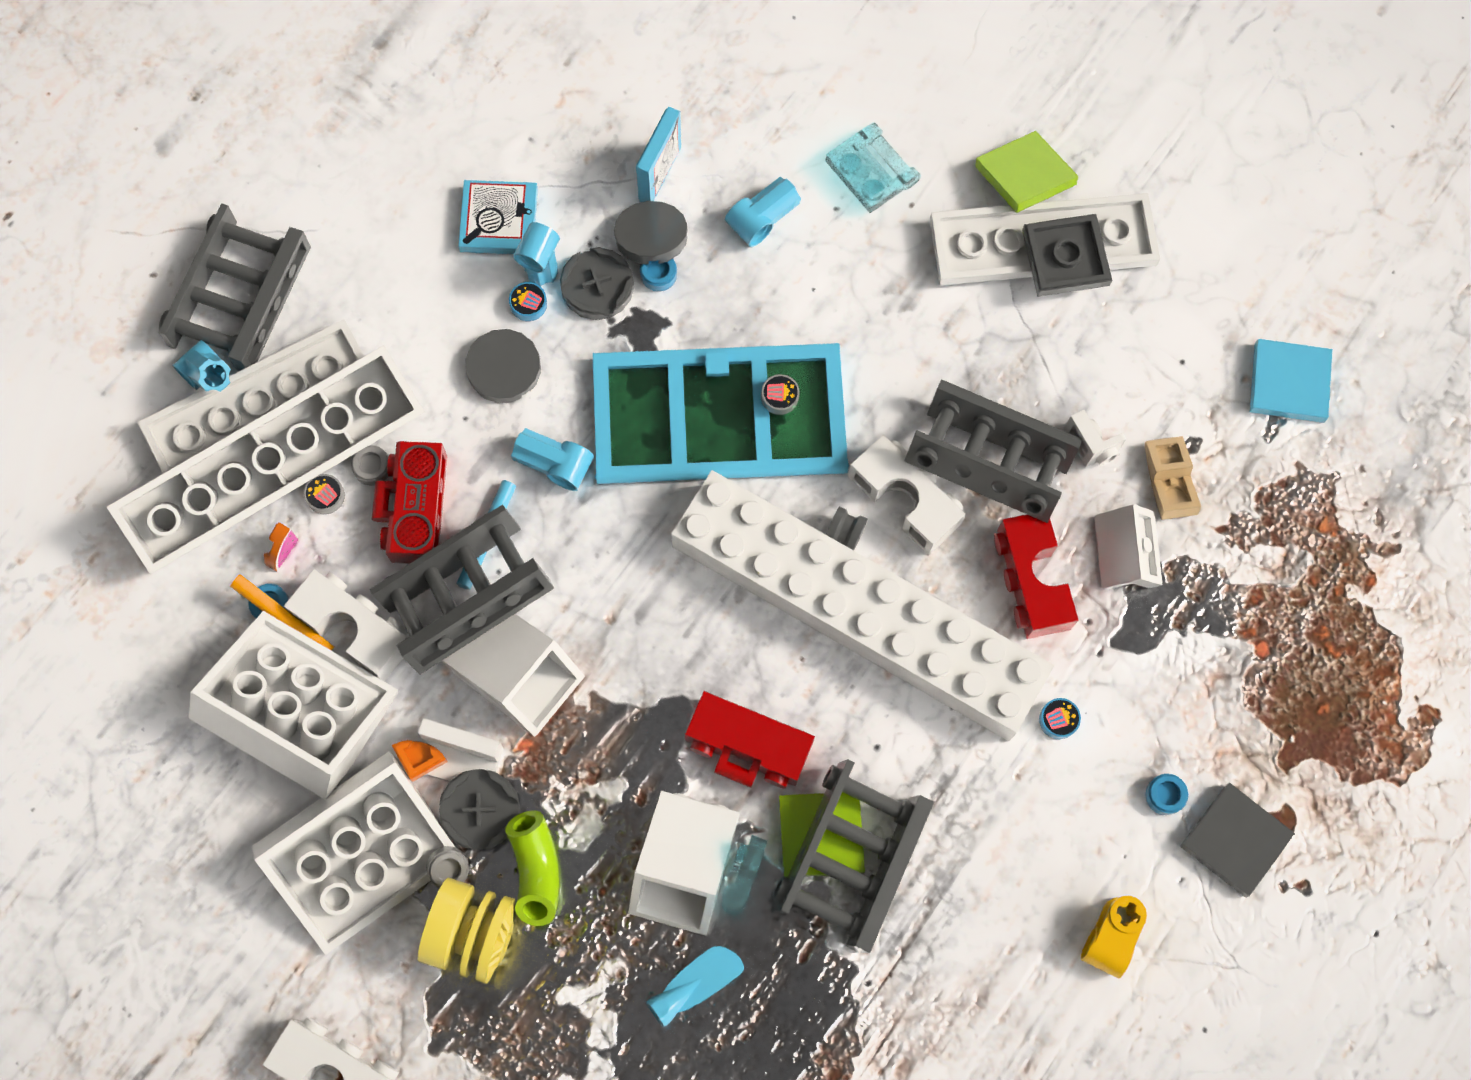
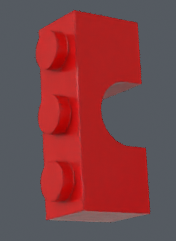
(1039, 607)

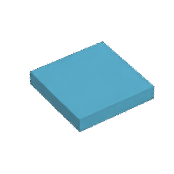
(1291, 380)

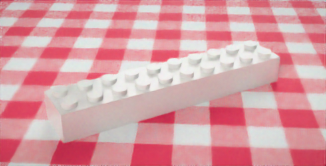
(861, 605)

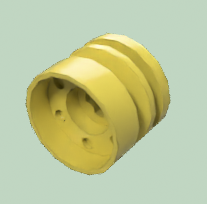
(466, 930)

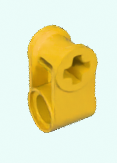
(1112, 942)

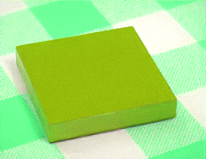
(1026, 171)
(795, 820)

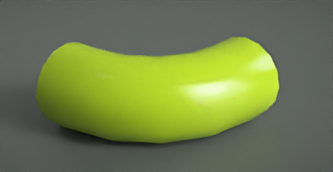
(536, 868)

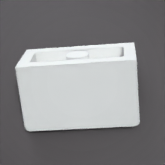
(1128, 547)
(460, 748)

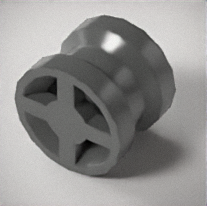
(846, 528)

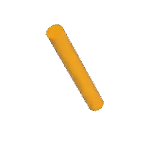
(270, 606)

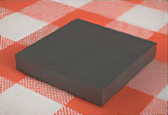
(1067, 255)
(1237, 840)

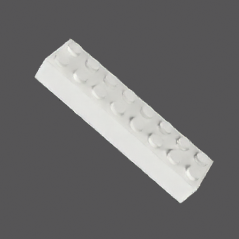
(265, 459)

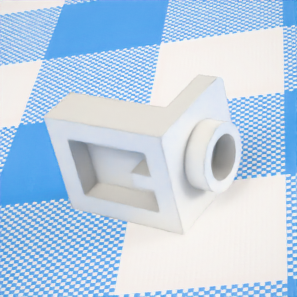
(1092, 446)

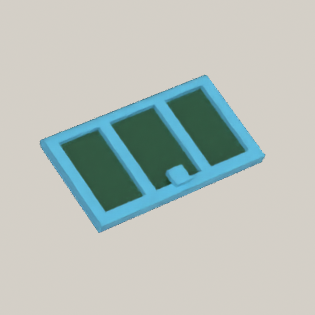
(703, 412)

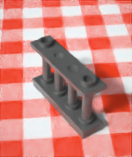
(258, 316)
(1005, 428)
(477, 614)
(893, 853)

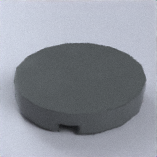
(651, 232)
(597, 283)
(503, 365)
(478, 808)

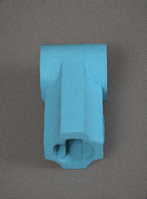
(756, 217)
(538, 254)
(203, 368)
(562, 463)

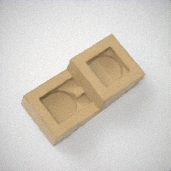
(1171, 477)

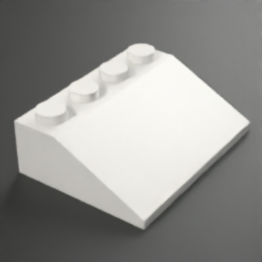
(291, 704)
(353, 852)

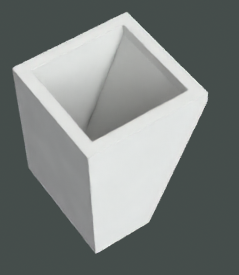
(518, 672)
(683, 862)

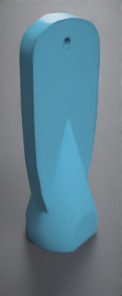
(696, 983)

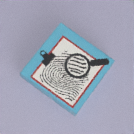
(659, 155)
(496, 215)

